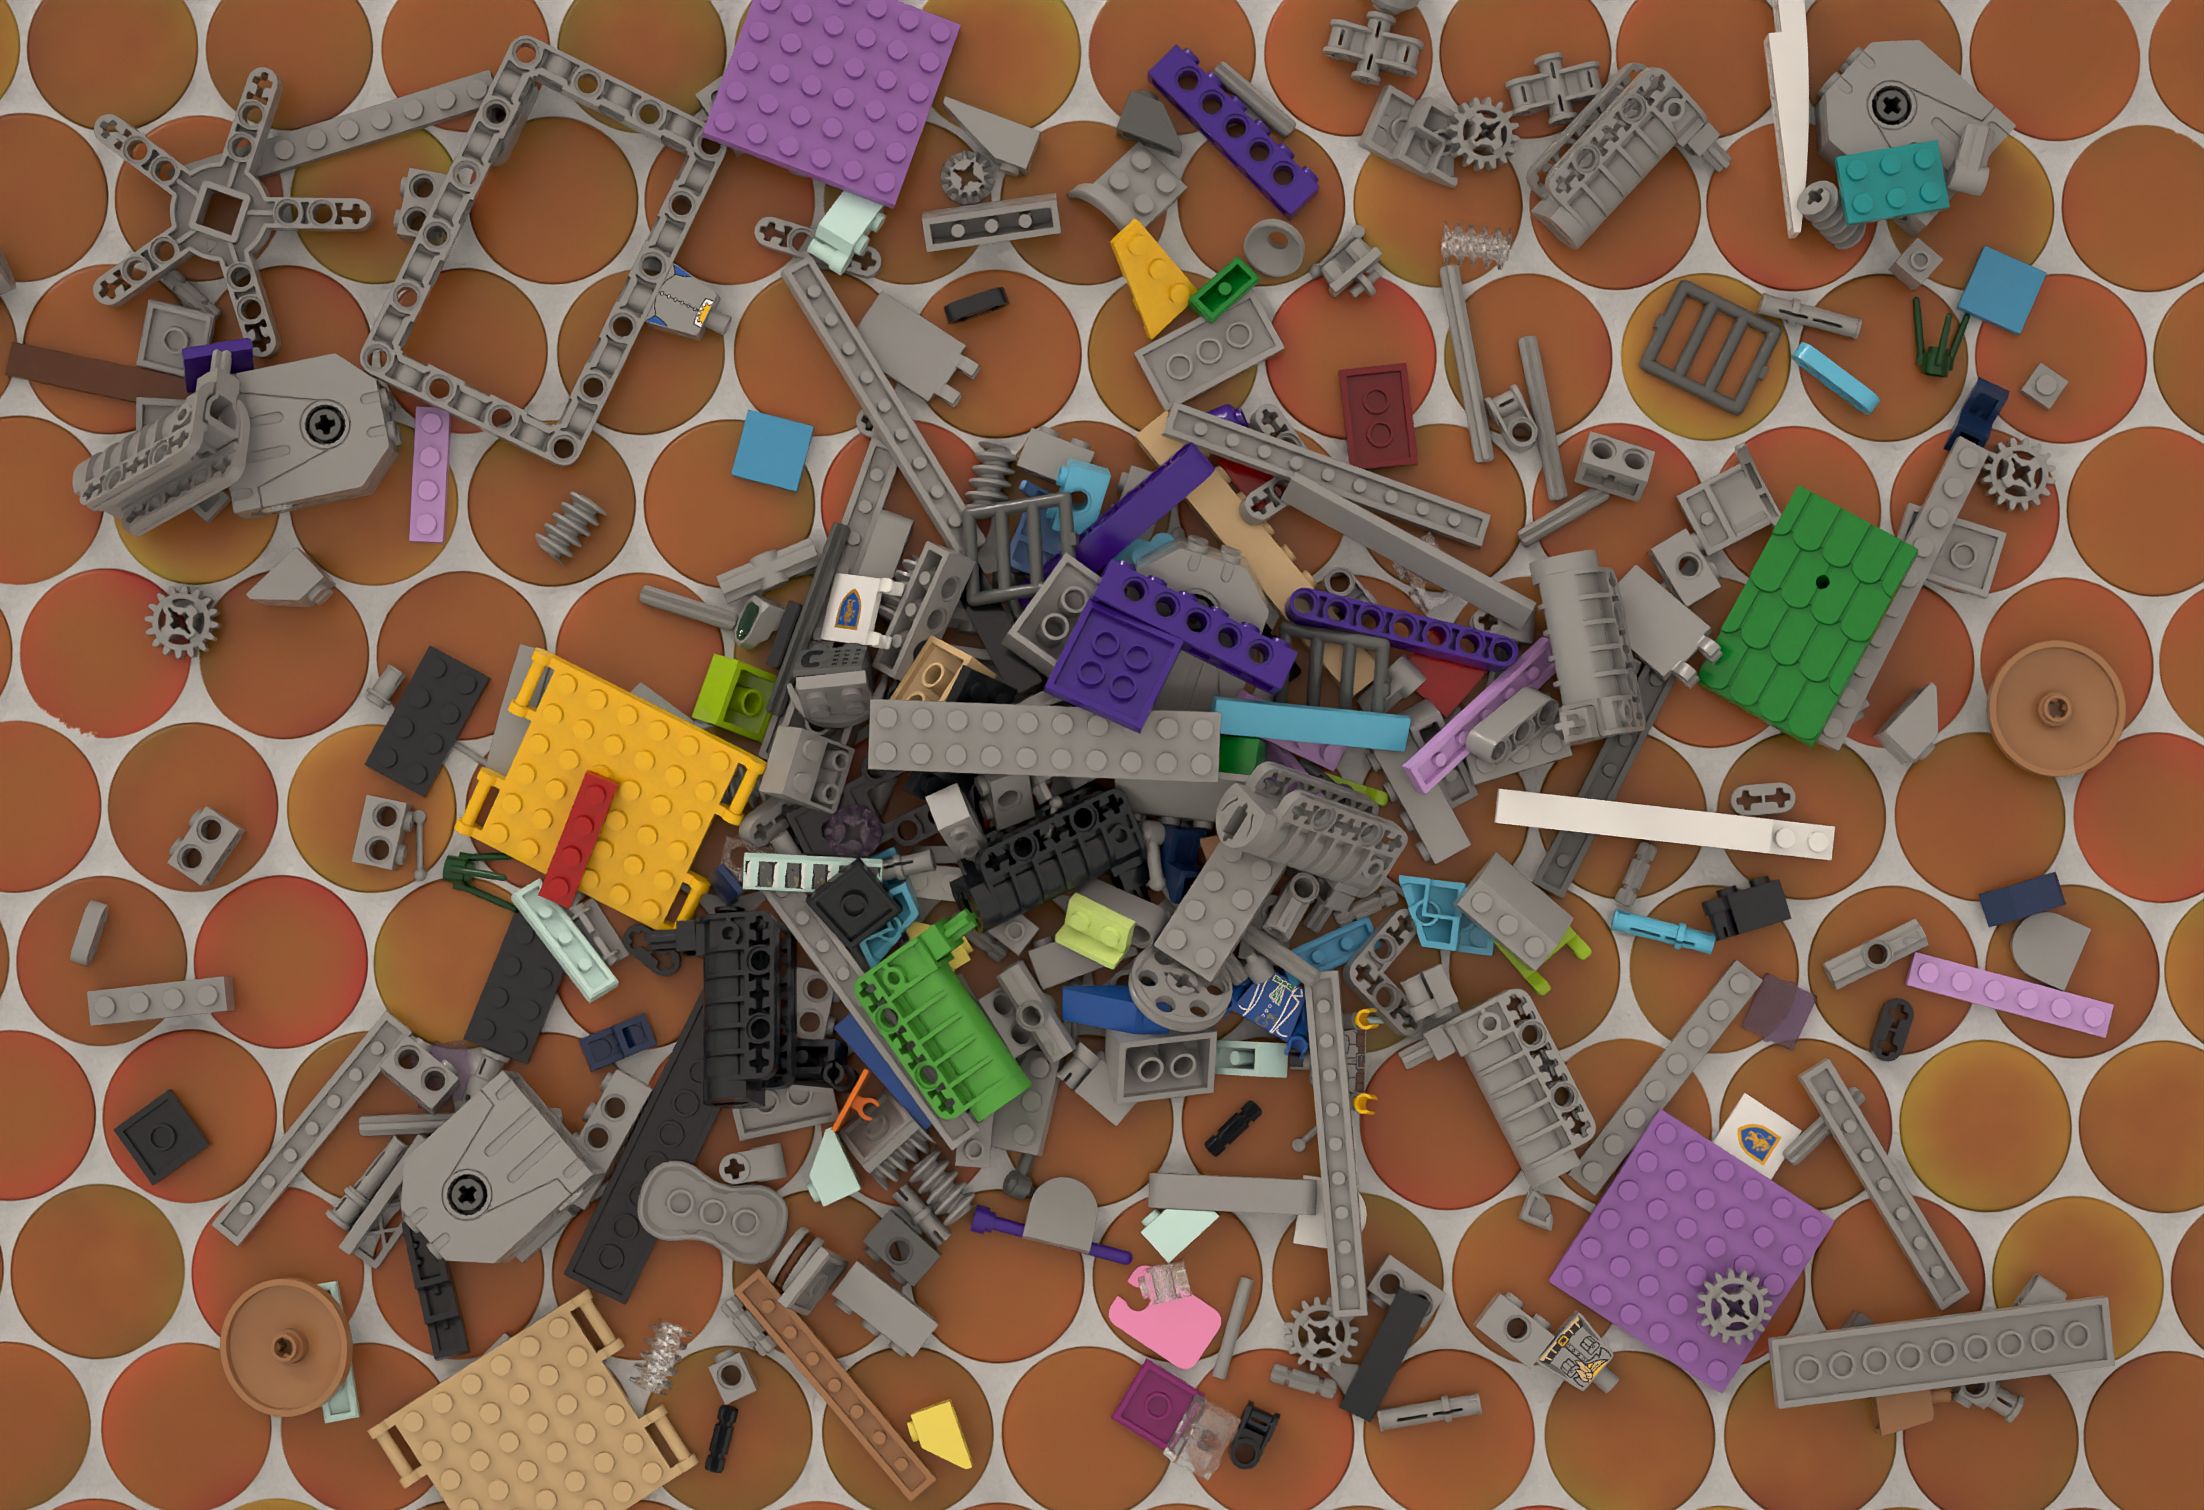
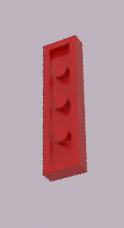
(578, 838)

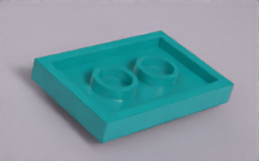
(1892, 183)

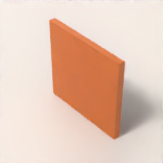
(856, 1102)

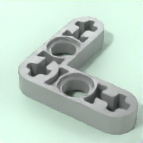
(1266, 491)
(1375, 969)

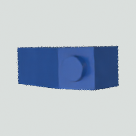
(1108, 1008)

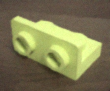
(1096, 931)

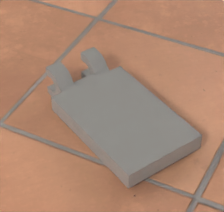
(914, 350)
(1663, 628)

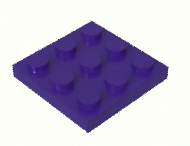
(1114, 666)

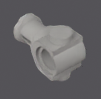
(1987, 1395)

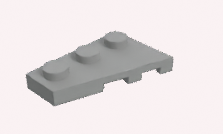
(1025, 1120)

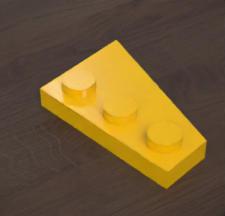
(1154, 279)

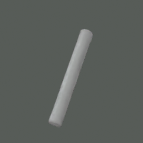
(1233, 1327)

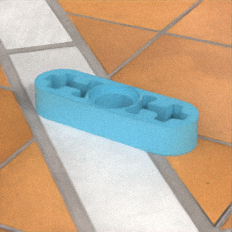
(1835, 378)

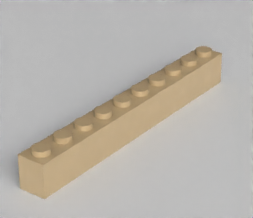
(1272, 565)

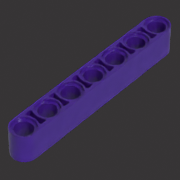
(1137, 510)
(1416, 624)

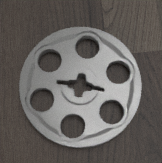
(1180, 999)

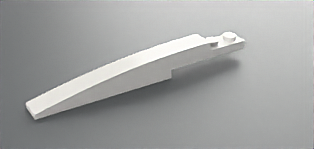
(1789, 93)
(1664, 824)

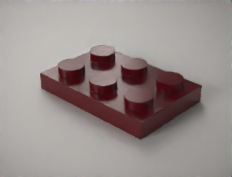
(1378, 416)

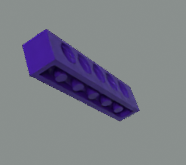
(1285, 198)
(1205, 644)

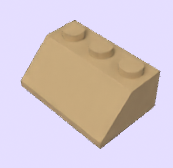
(935, 672)

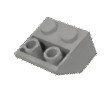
(806, 769)

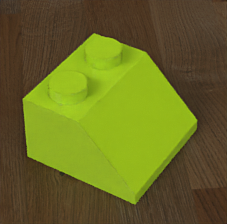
(735, 698)

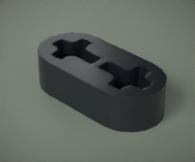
(976, 305)
(646, 956)
(1899, 1032)

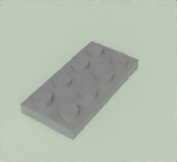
(1209, 354)
(1218, 909)

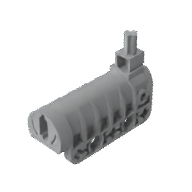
(1618, 150)
(172, 460)
(1588, 648)
(1312, 834)
(1513, 1082)

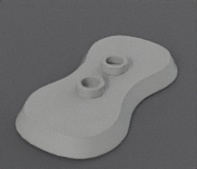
(688, 1205)

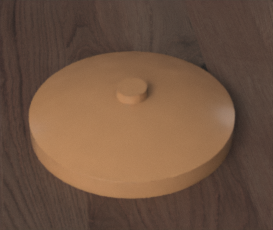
(2056, 708)
(286, 1347)

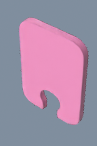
(1172, 1329)

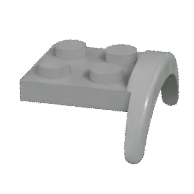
(1132, 189)
(1729, 505)
(835, 698)

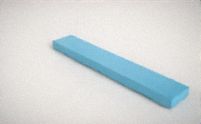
(1312, 724)

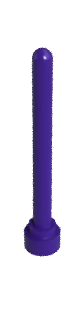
(987, 1221)

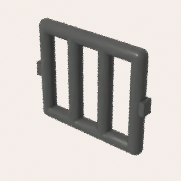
(1713, 304)
(1000, 512)
(1350, 643)

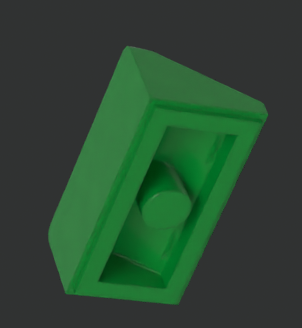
(1223, 290)

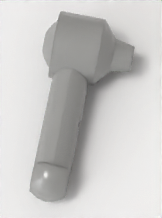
(1153, 835)
(1257, 967)

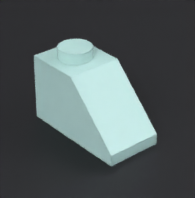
(1251, 1058)
(832, 1171)
(1175, 1229)

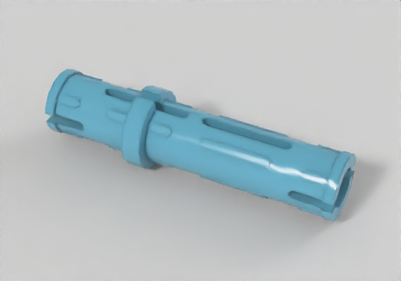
(1662, 931)

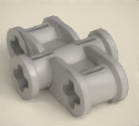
(1385, 51)
(1554, 88)

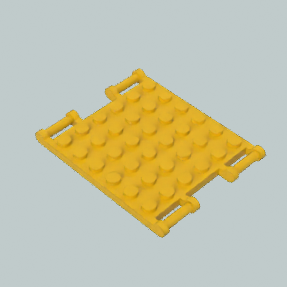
(661, 811)

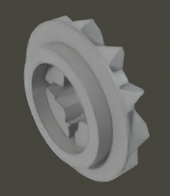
(974, 191)

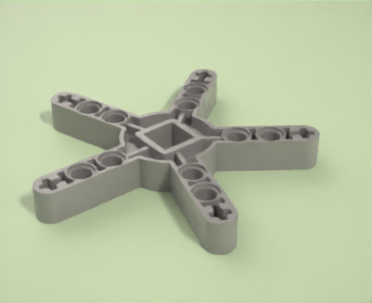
(190, 200)

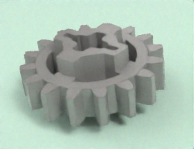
(1491, 143)
(2025, 485)
(171, 629)
(1723, 1318)
(1310, 1346)

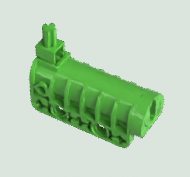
(942, 1024)

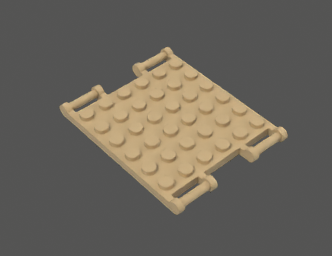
(536, 1426)

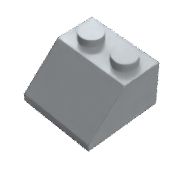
(294, 583)
(1912, 727)

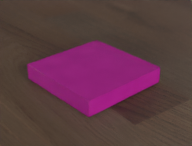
(1155, 1404)

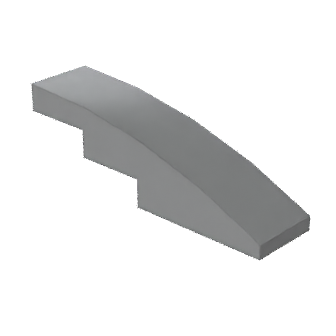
(509, 727)

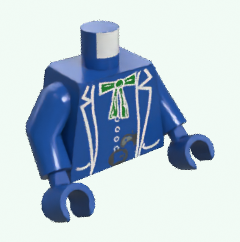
(1274, 1008)

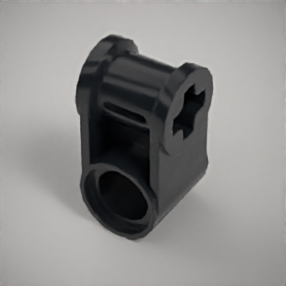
(1253, 1433)

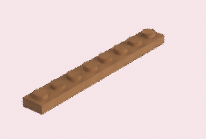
(835, 1386)

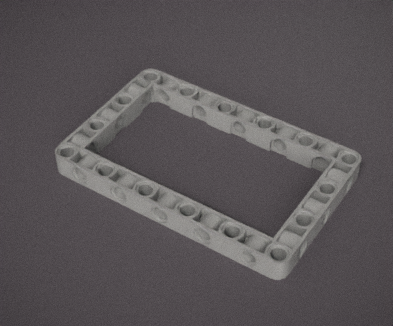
(453, 204)

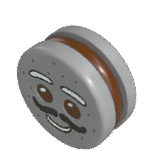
(794, 1257)

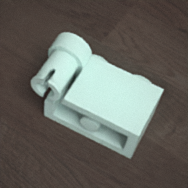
(846, 230)

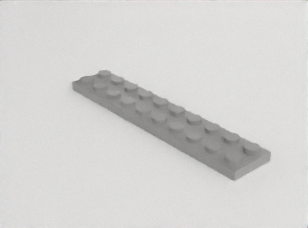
(1041, 741)
(1941, 1351)

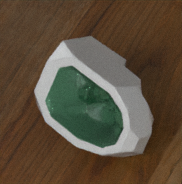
(757, 622)

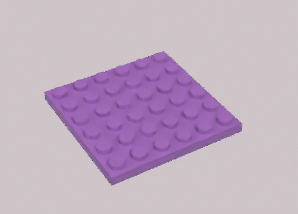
(833, 89)
(1667, 1227)

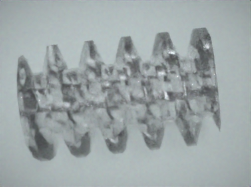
(1475, 245)
(661, 1356)

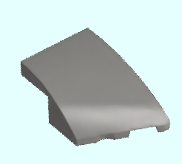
(1411, 135)

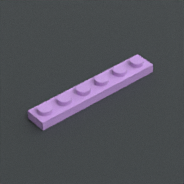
(1449, 744)
(2009, 994)

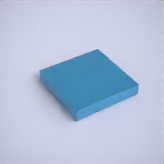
(2001, 290)
(772, 451)

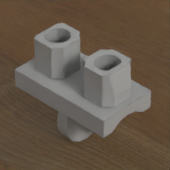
(1364, 259)

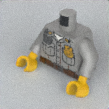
(1355, 1041)

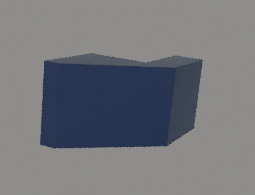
(1978, 413)
(1179, 860)
(2022, 899)

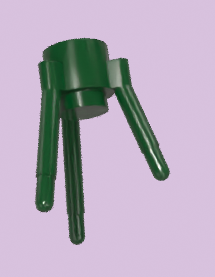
(1937, 360)
(461, 870)

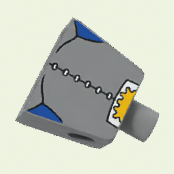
(686, 307)

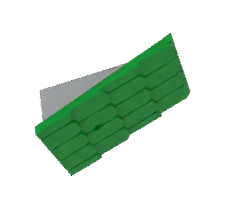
(1807, 616)

